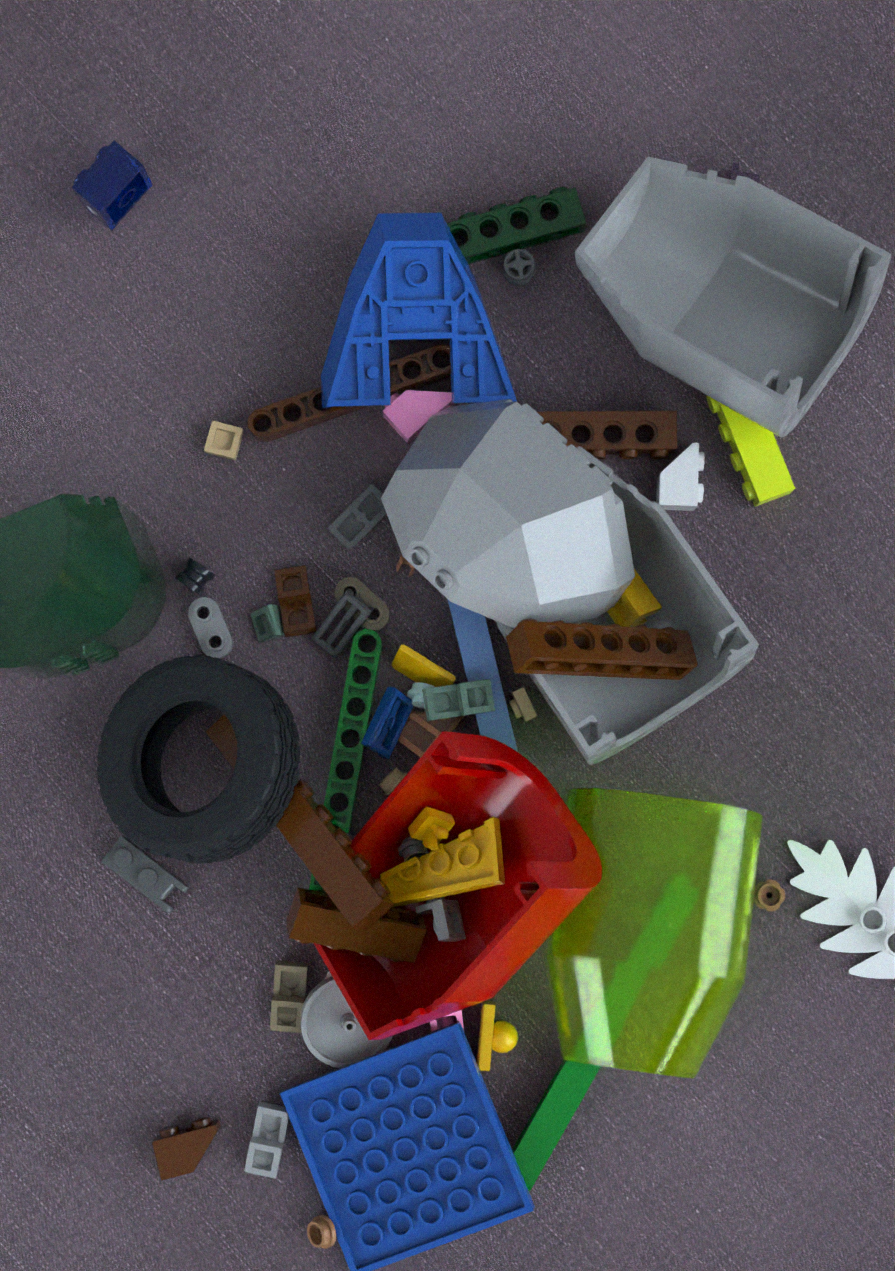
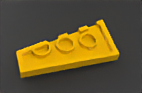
(455, 868)

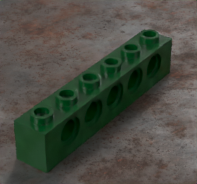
(561, 200)

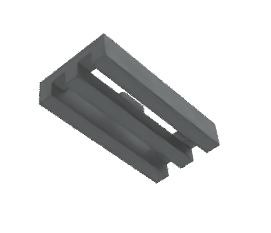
(357, 604)

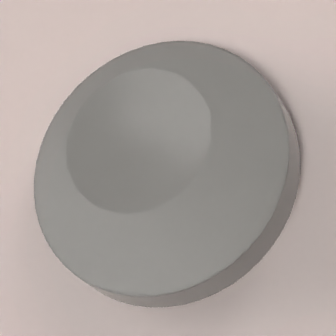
(332, 1028)

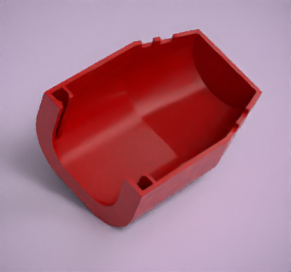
(546, 875)

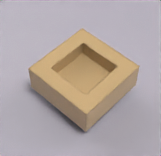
(224, 440)
(522, 705)

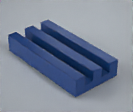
(385, 719)

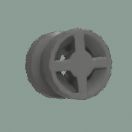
(518, 260)

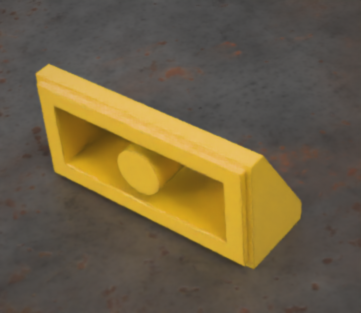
(420, 668)

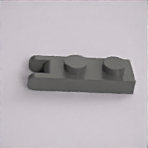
(143, 872)

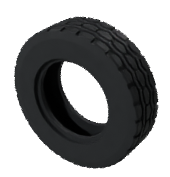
(134, 749)

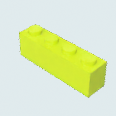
(754, 455)

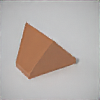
(420, 734)

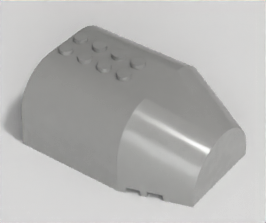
(732, 287)
(615, 712)

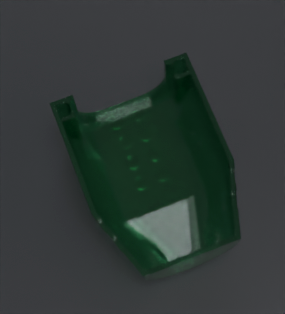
(75, 585)

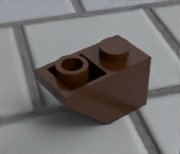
(181, 1150)

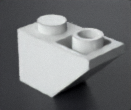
(678, 483)

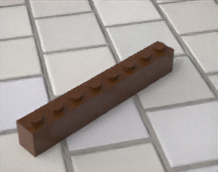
(321, 846)

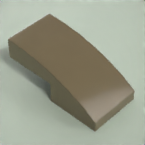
(288, 995)

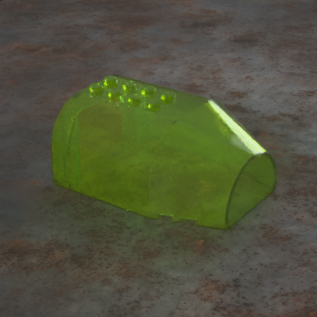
(662, 938)

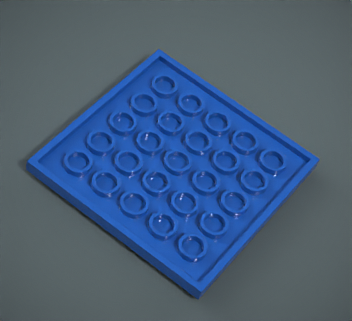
(407, 1149)

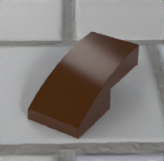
(295, 601)

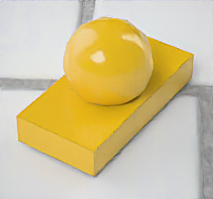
(493, 1036)

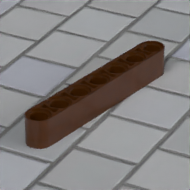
(306, 401)

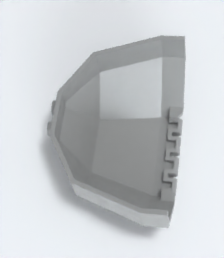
(509, 517)

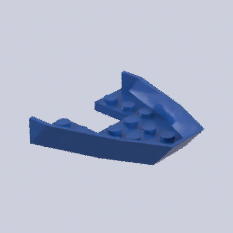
(411, 288)

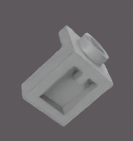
(447, 918)

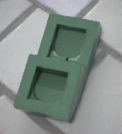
(458, 699)

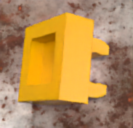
(431, 827)

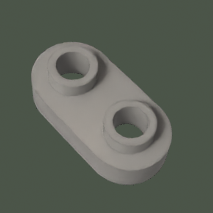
(210, 627)

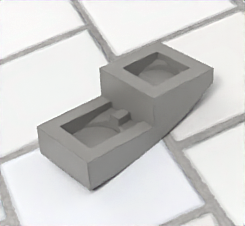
(267, 1140)

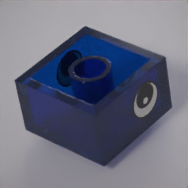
(112, 184)

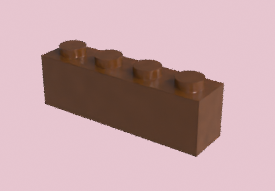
(319, 921)

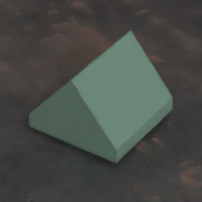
(268, 623)

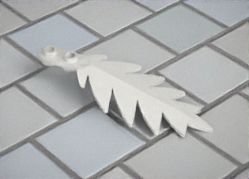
(850, 902)

